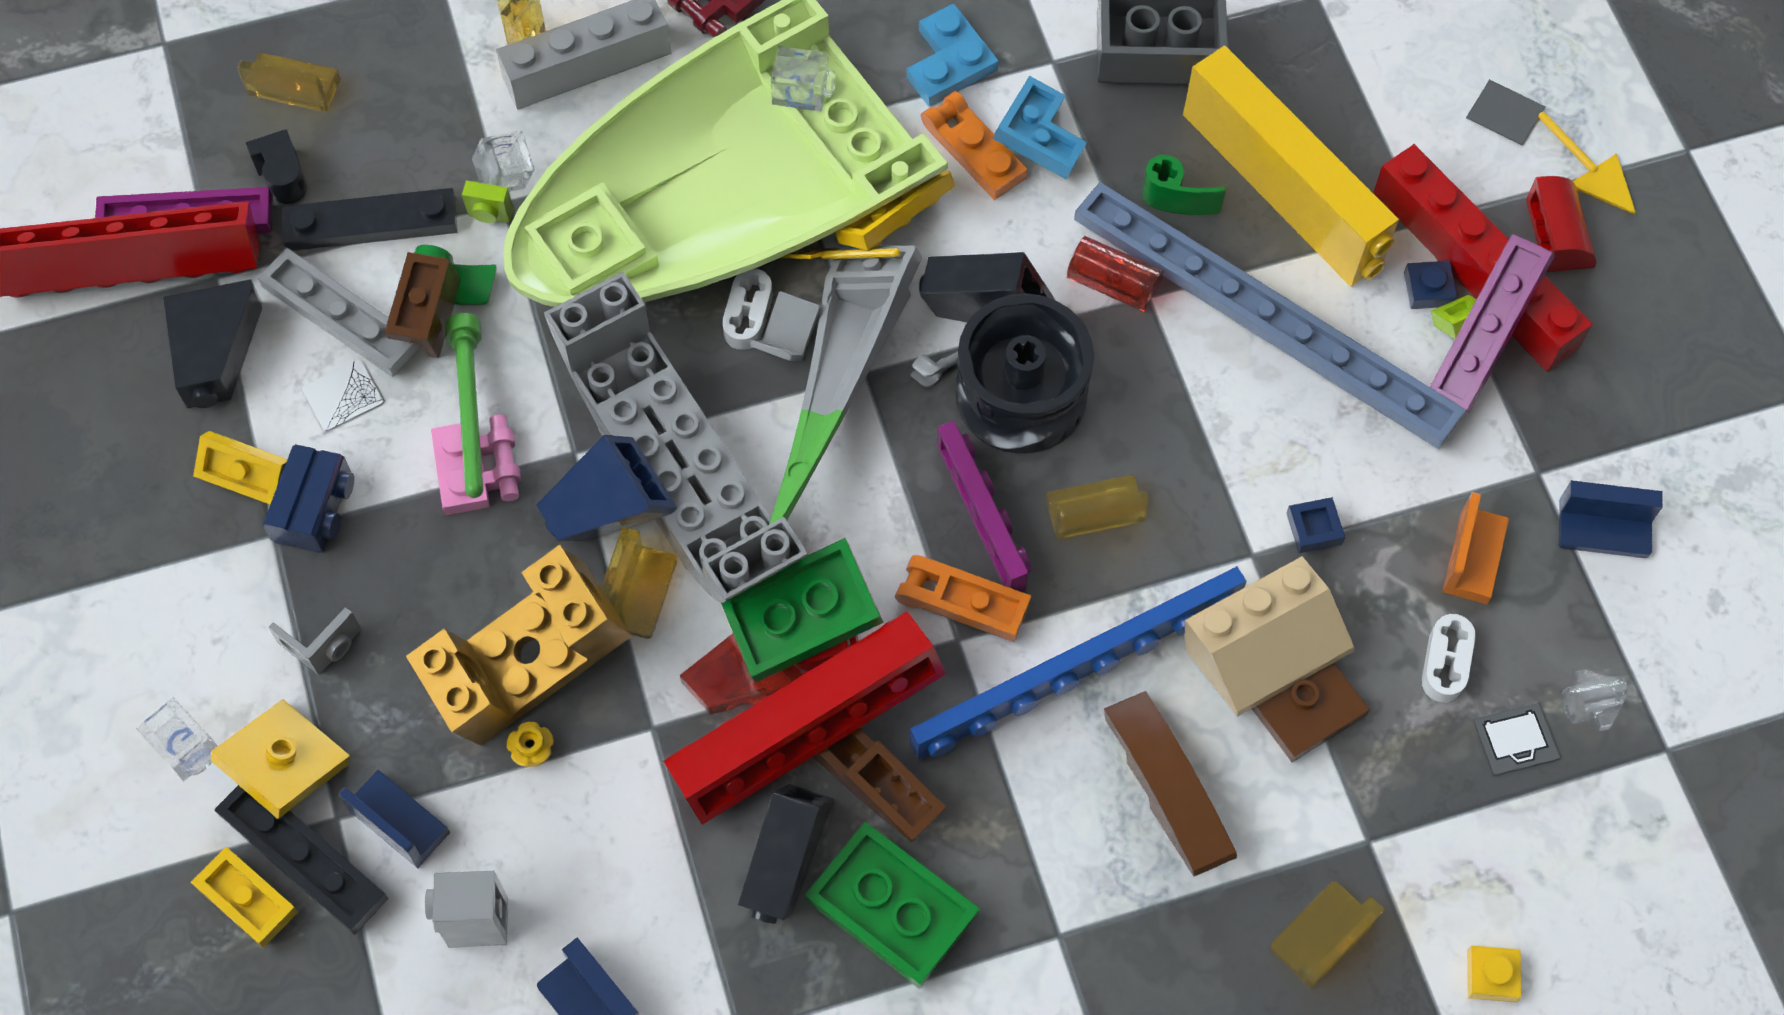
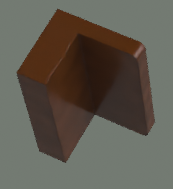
(423, 302)

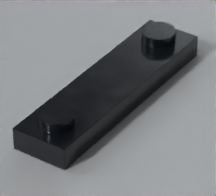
(369, 219)
(305, 859)

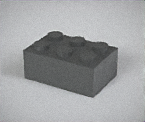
(1157, 38)

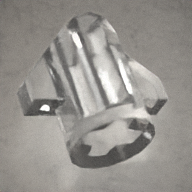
(1594, 698)

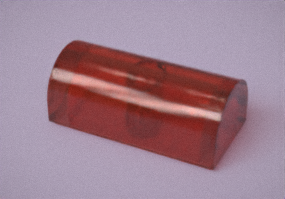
(1114, 273)

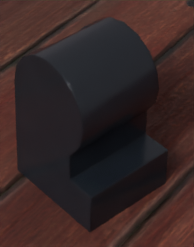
(279, 165)

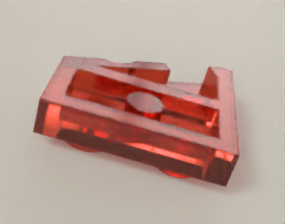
(723, 680)

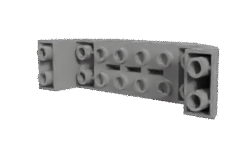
(636, 393)

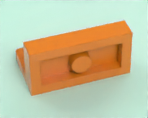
(1475, 553)

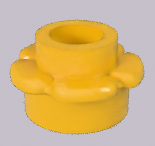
(534, 755)

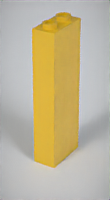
(1289, 167)

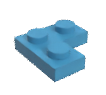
(958, 57)
(1032, 134)

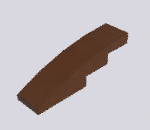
(881, 783)
(1170, 783)

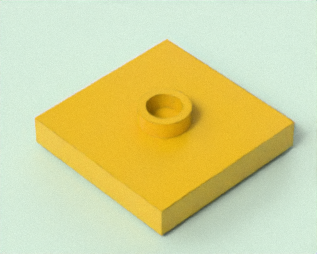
(280, 758)

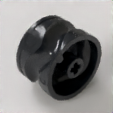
(1023, 373)

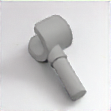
(929, 372)

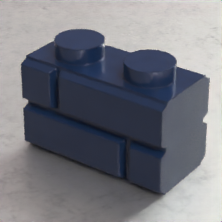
(308, 499)

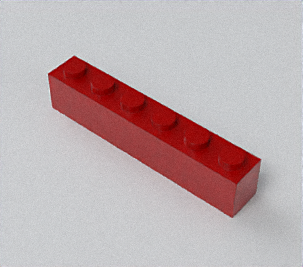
(1461, 233)
(127, 249)
(805, 717)

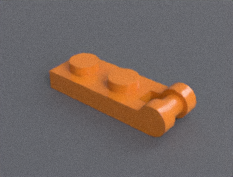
(972, 146)
(964, 597)

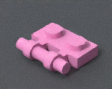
(450, 470)

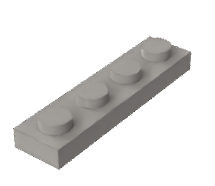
(336, 311)

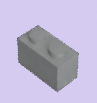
(468, 908)

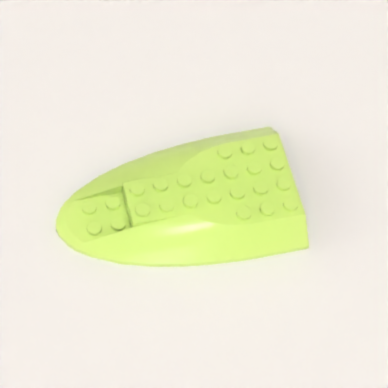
(709, 175)

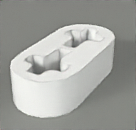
(738, 307)
(1458, 660)

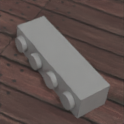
(584, 51)

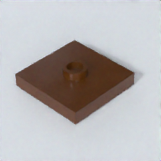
(1311, 712)

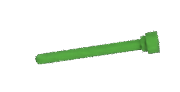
(463, 335)

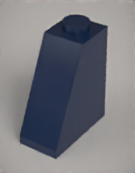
(605, 492)

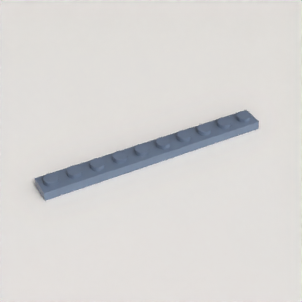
(1270, 315)

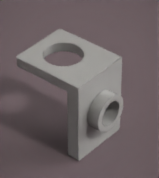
(789, 327)
(327, 647)

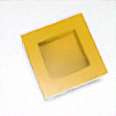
(1494, 973)

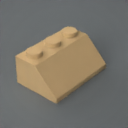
(1268, 636)

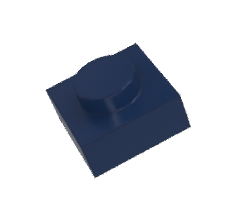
(1429, 284)
(1315, 525)

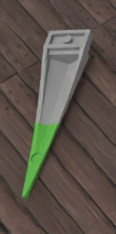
(855, 319)

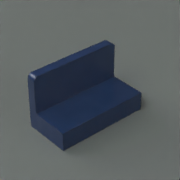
(1608, 518)
(396, 818)
(583, 986)

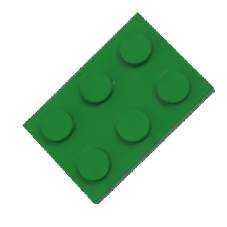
(802, 610)
(892, 904)

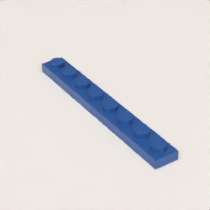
(1065, 670)

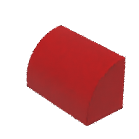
(1560, 223)

